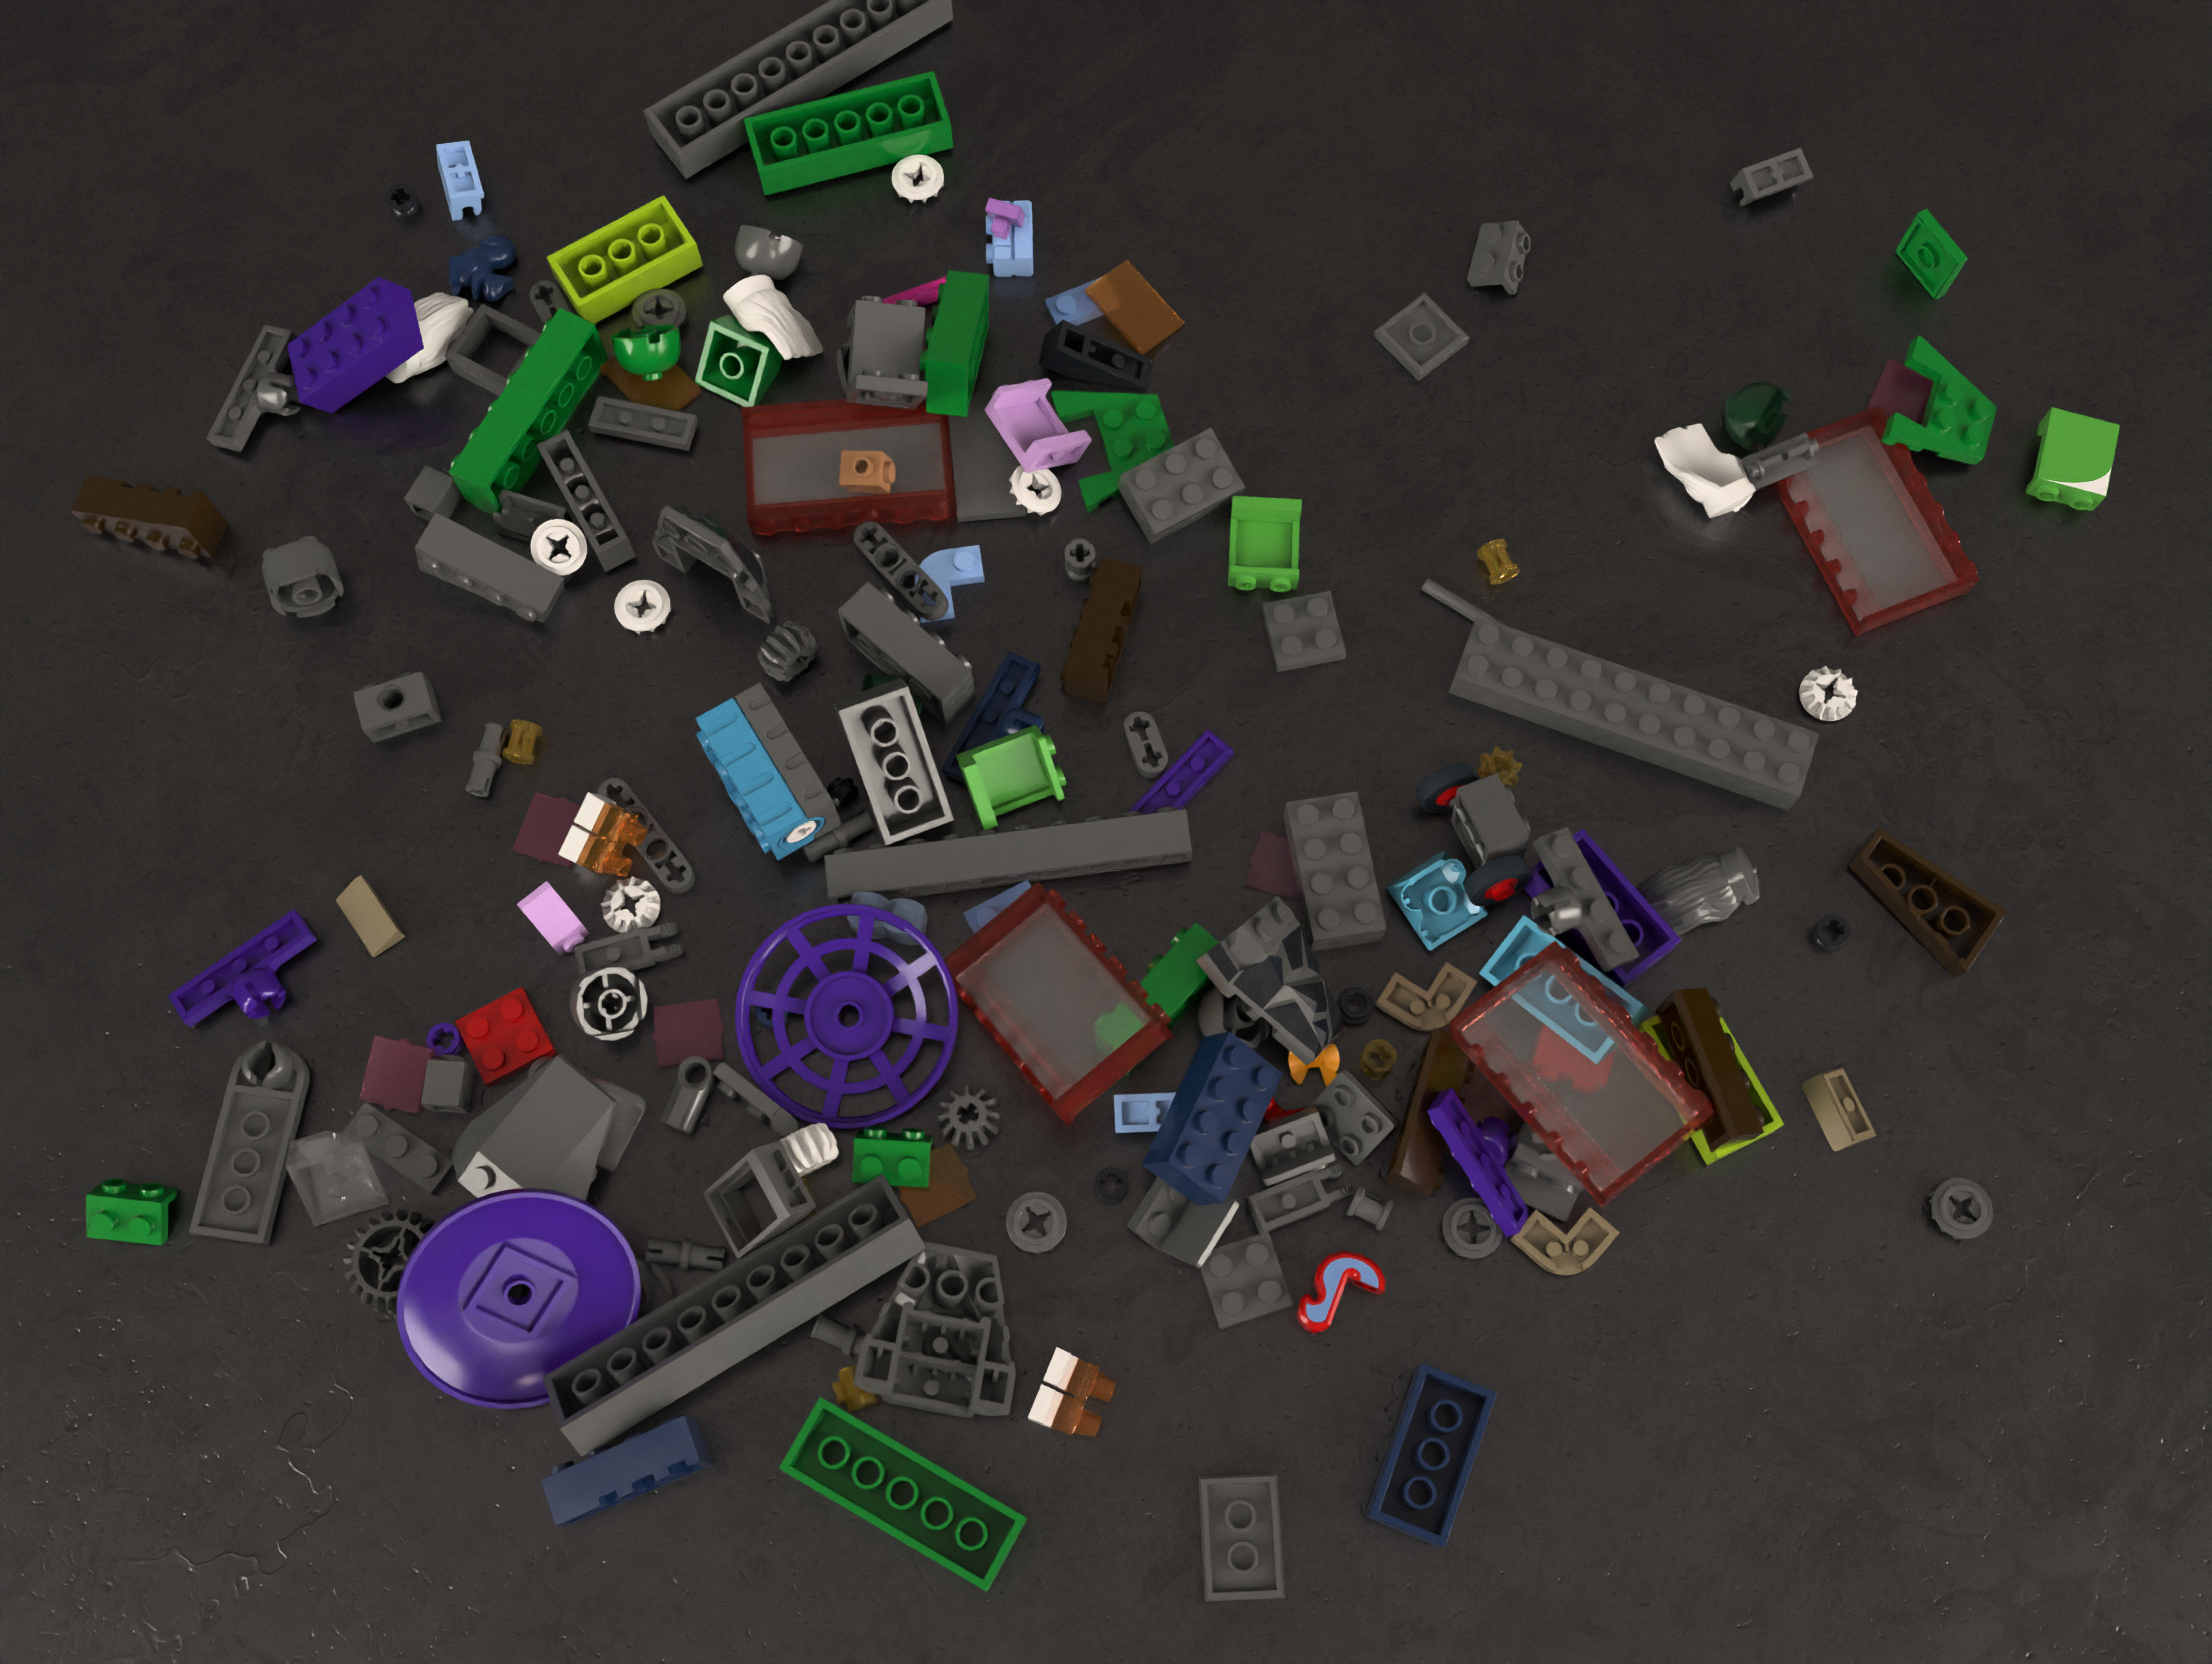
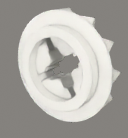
(909, 169)
(1043, 480)
(543, 549)
(634, 595)
(1812, 695)
(647, 908)

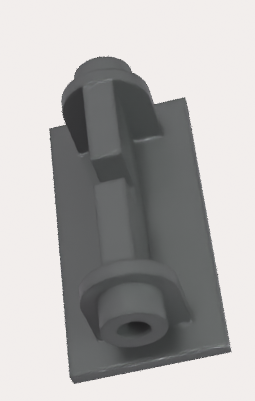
(1781, 460)

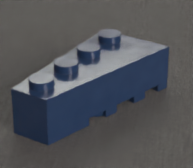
(626, 1470)

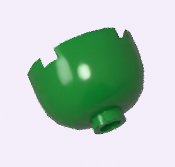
(648, 349)

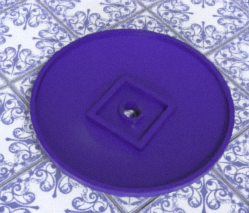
(498, 1347)

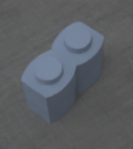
(902, 907)

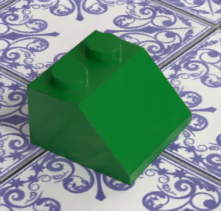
(737, 362)

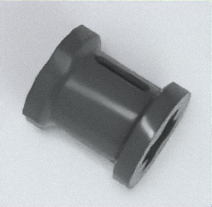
(1079, 549)
(1370, 1207)

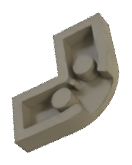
(1429, 1008)
(1566, 1252)

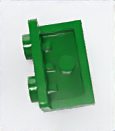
(899, 1156)
(129, 1211)

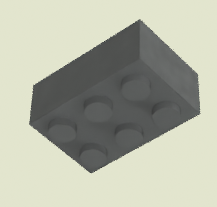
(1180, 486)

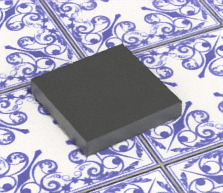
(1421, 336)

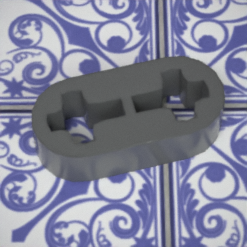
(544, 311)
(1138, 747)

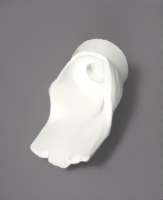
(767, 310)
(440, 322)
(1707, 474)

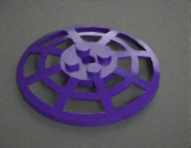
(824, 1022)

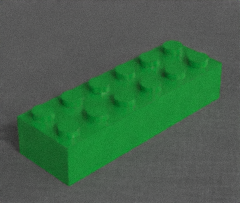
(849, 133)
(529, 411)
(903, 1494)

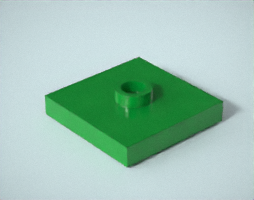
(1931, 254)

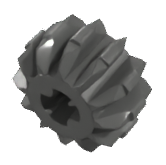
(787, 651)
(964, 1105)

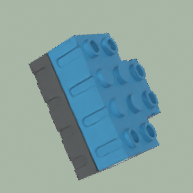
(766, 772)

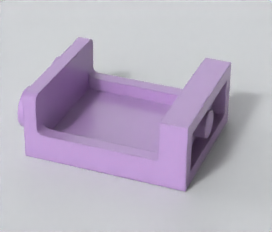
(1033, 427)

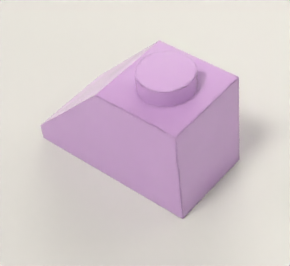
(553, 919)

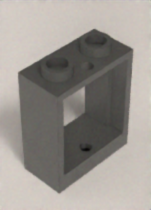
(476, 329)
(781, 1186)

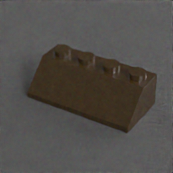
(1709, 1064)
(1419, 1144)

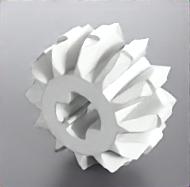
(811, 1148)

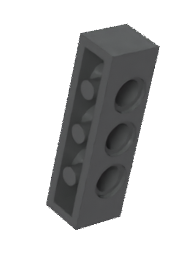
(586, 500)

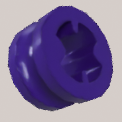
(434, 1034)

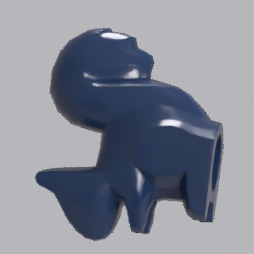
(477, 265)

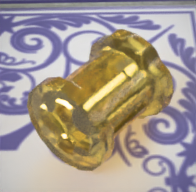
(1495, 551)
(521, 731)
(1386, 1052)

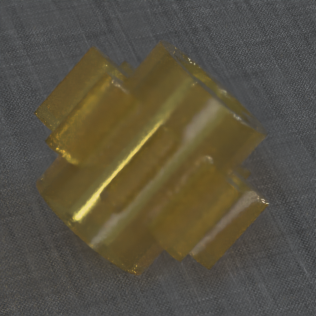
(1504, 760)
(852, 1395)

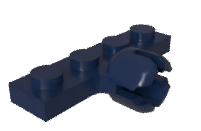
(998, 710)

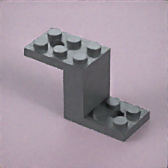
(886, 353)

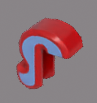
(1329, 1283)

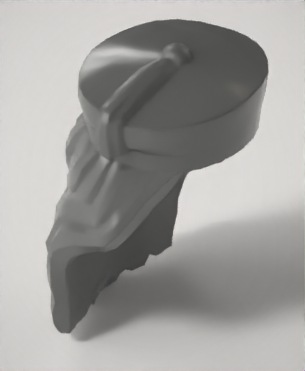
(1702, 889)

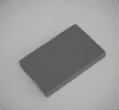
(1241, 1537)

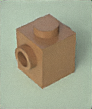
(866, 472)

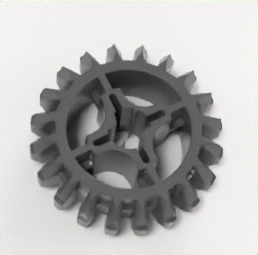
(366, 1249)

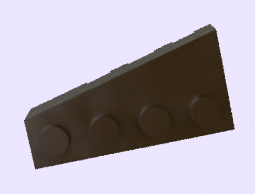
(146, 514)
(1102, 630)
(1929, 901)

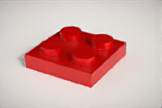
(505, 1037)

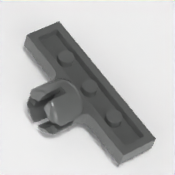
(257, 390)
(1579, 902)

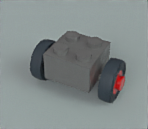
(1485, 825)

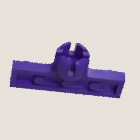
(245, 973)
(1482, 1154)

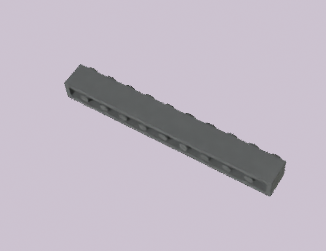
(1010, 857)

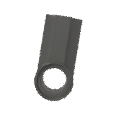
(688, 1098)

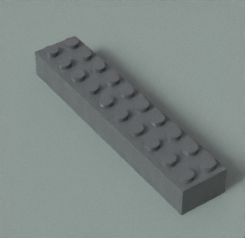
(784, 71)
(1634, 713)
(731, 1315)

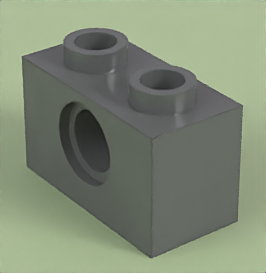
(416, 710)

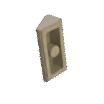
(369, 916)
(1838, 1109)

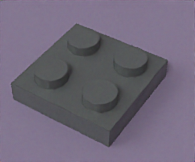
(1303, 631)
(1245, 1281)

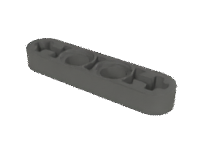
(900, 570)
(654, 833)

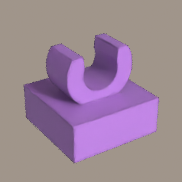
(1003, 217)

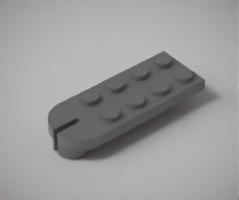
(252, 1145)

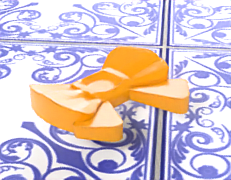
(1327, 1061)

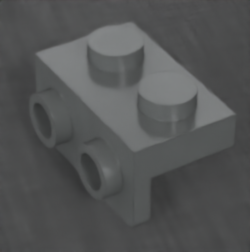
(1499, 255)
(1291, 1147)

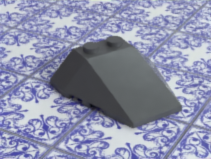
(538, 1135)

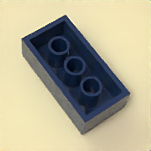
(1213, 1119)
(1430, 1455)

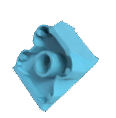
(1436, 899)

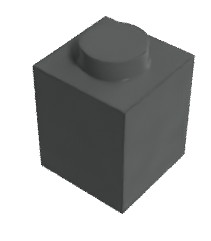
(433, 493)
(448, 1085)

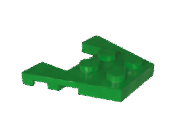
(1956, 414)
(1129, 428)

